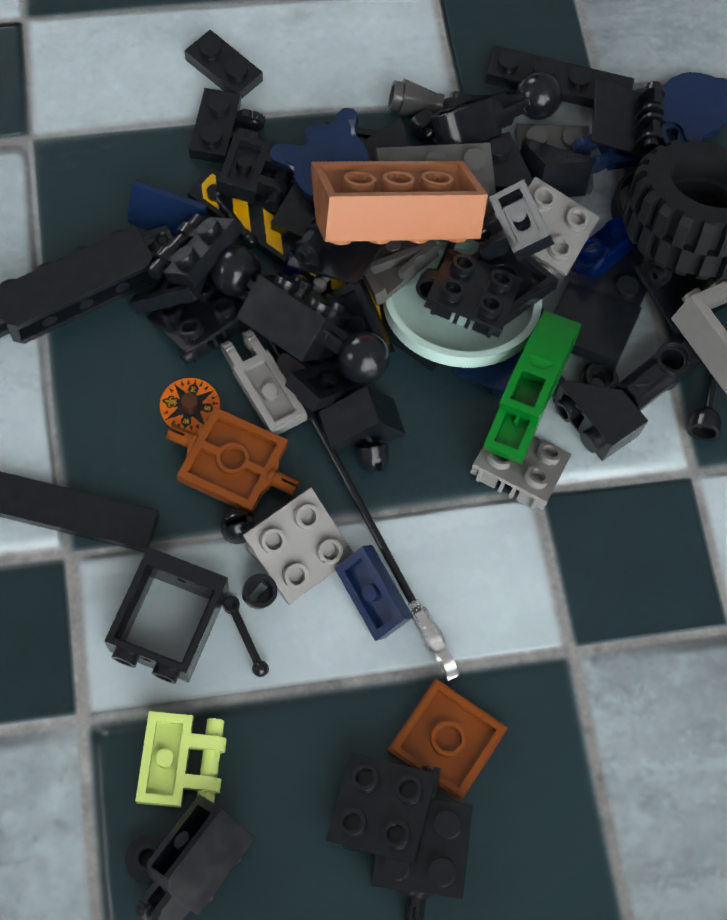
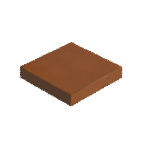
(448, 735)

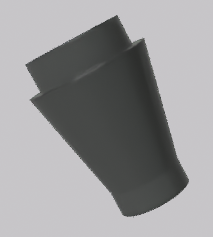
(411, 98)

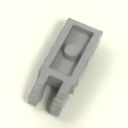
(264, 385)

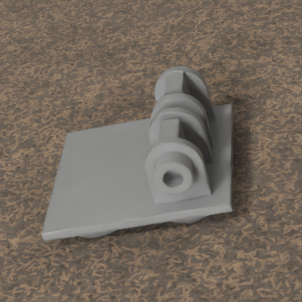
(567, 224)
(533, 478)
(298, 545)

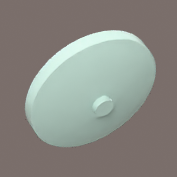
(449, 342)

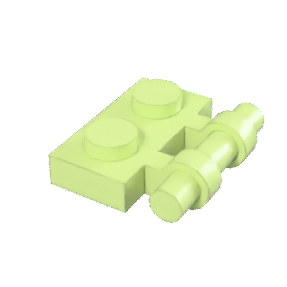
(166, 758)

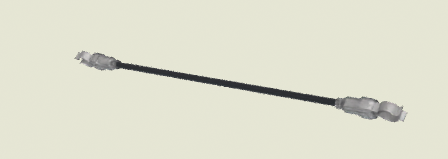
(428, 630)

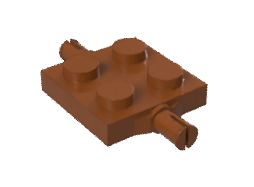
(232, 460)

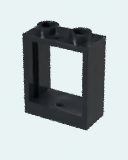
(179, 574)

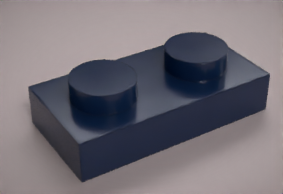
(373, 592)

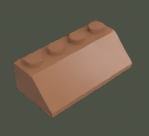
(397, 201)

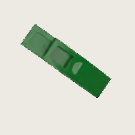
(531, 386)

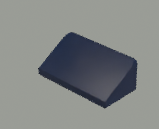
(157, 207)

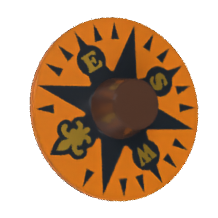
(188, 403)

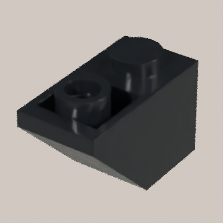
(600, 415)

